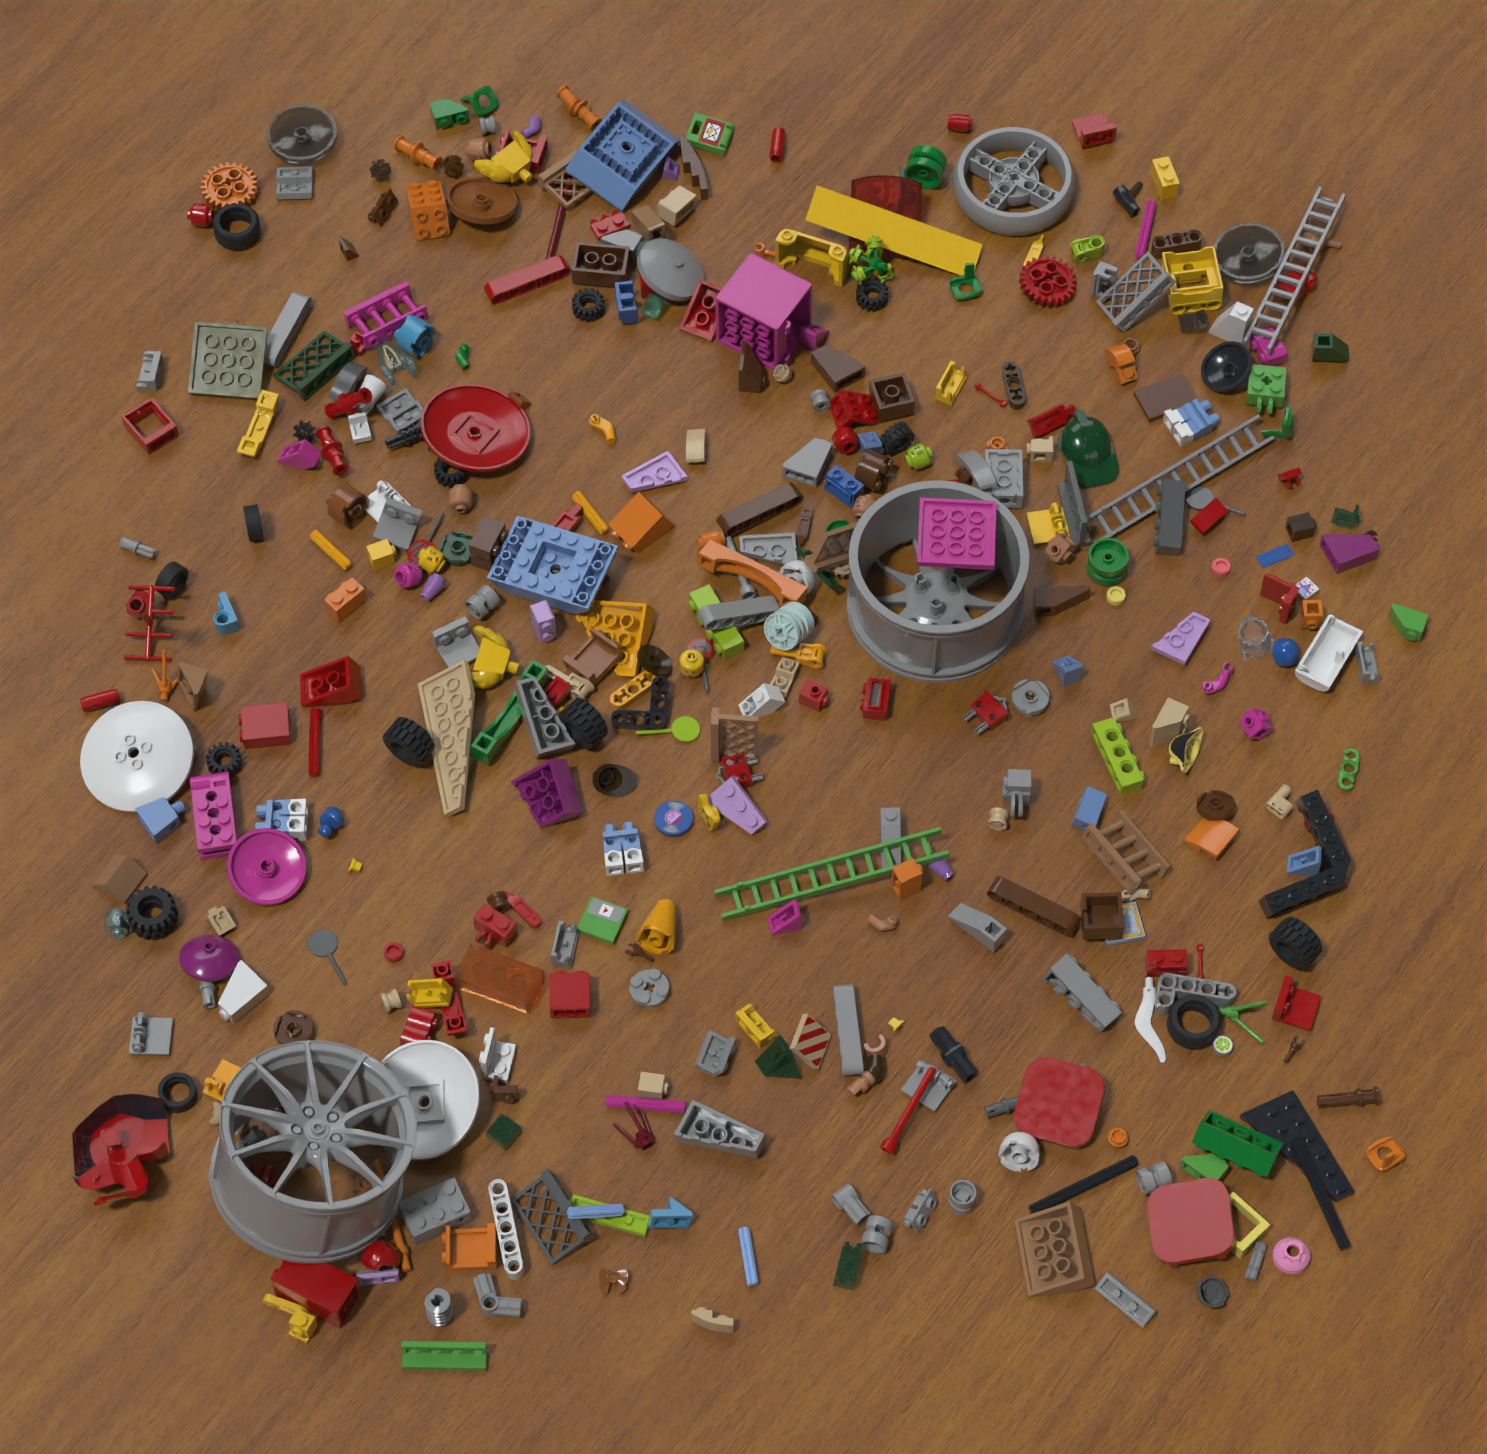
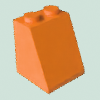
(639, 523)

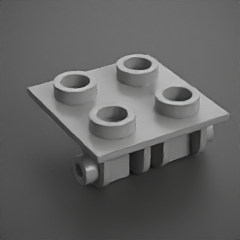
(150, 1035)
(937, 1088)

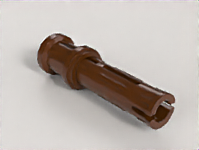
(1357, 1097)

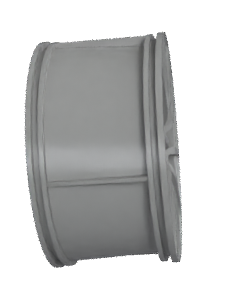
(935, 599)
(324, 1095)

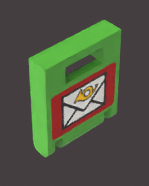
(713, 134)

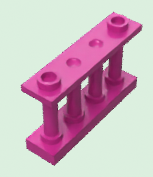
(378, 304)

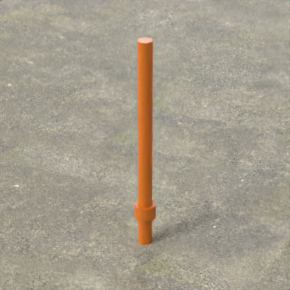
(401, 1247)

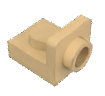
(220, 919)

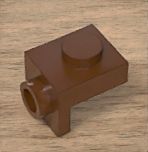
(506, 1094)

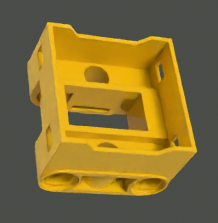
(1192, 268)

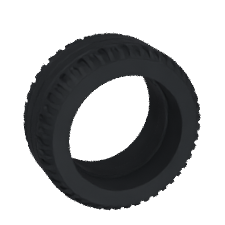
(239, 240)
(1198, 1004)

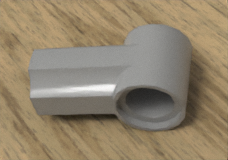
(847, 1200)

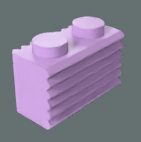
(543, 621)

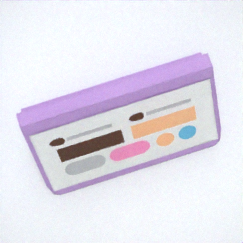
(378, 1276)

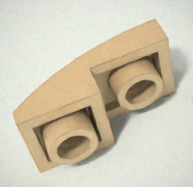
(695, 445)
(785, 674)
(704, 1318)

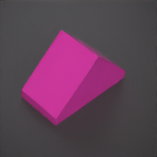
(812, 336)
(785, 919)

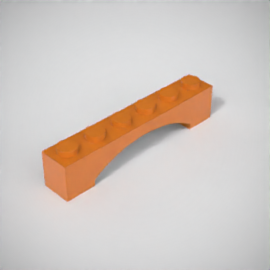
(720, 558)

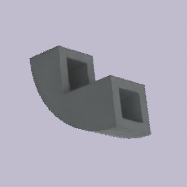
(347, 379)

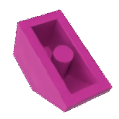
(300, 455)

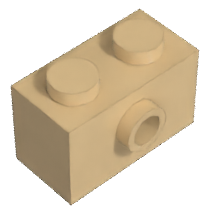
(676, 205)

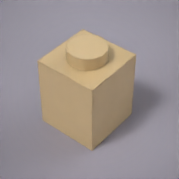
(652, 1085)

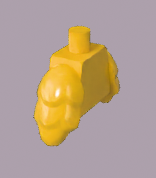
(510, 163)
(491, 659)

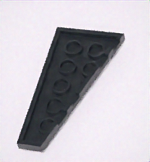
(1287, 1119)

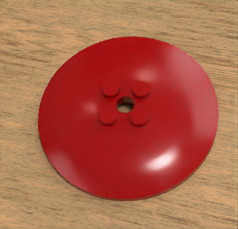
(479, 408)

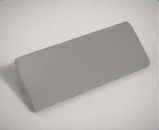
(1126, 1299)

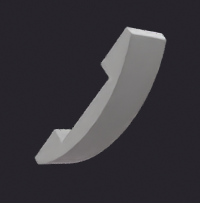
(977, 467)

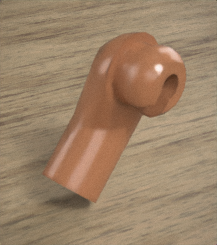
(882, 925)

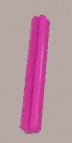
(1145, 229)
(646, 1103)

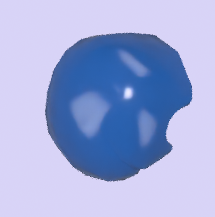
(1285, 652)

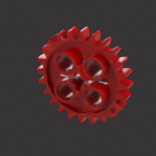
(1043, 279)

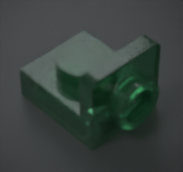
(654, 306)

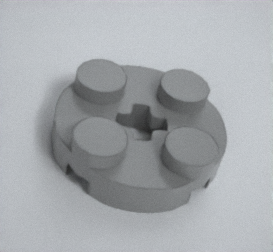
(1030, 707)
(645, 998)

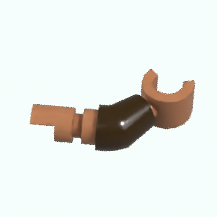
(875, 1067)

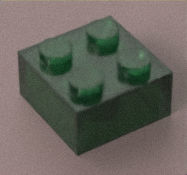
(503, 1132)

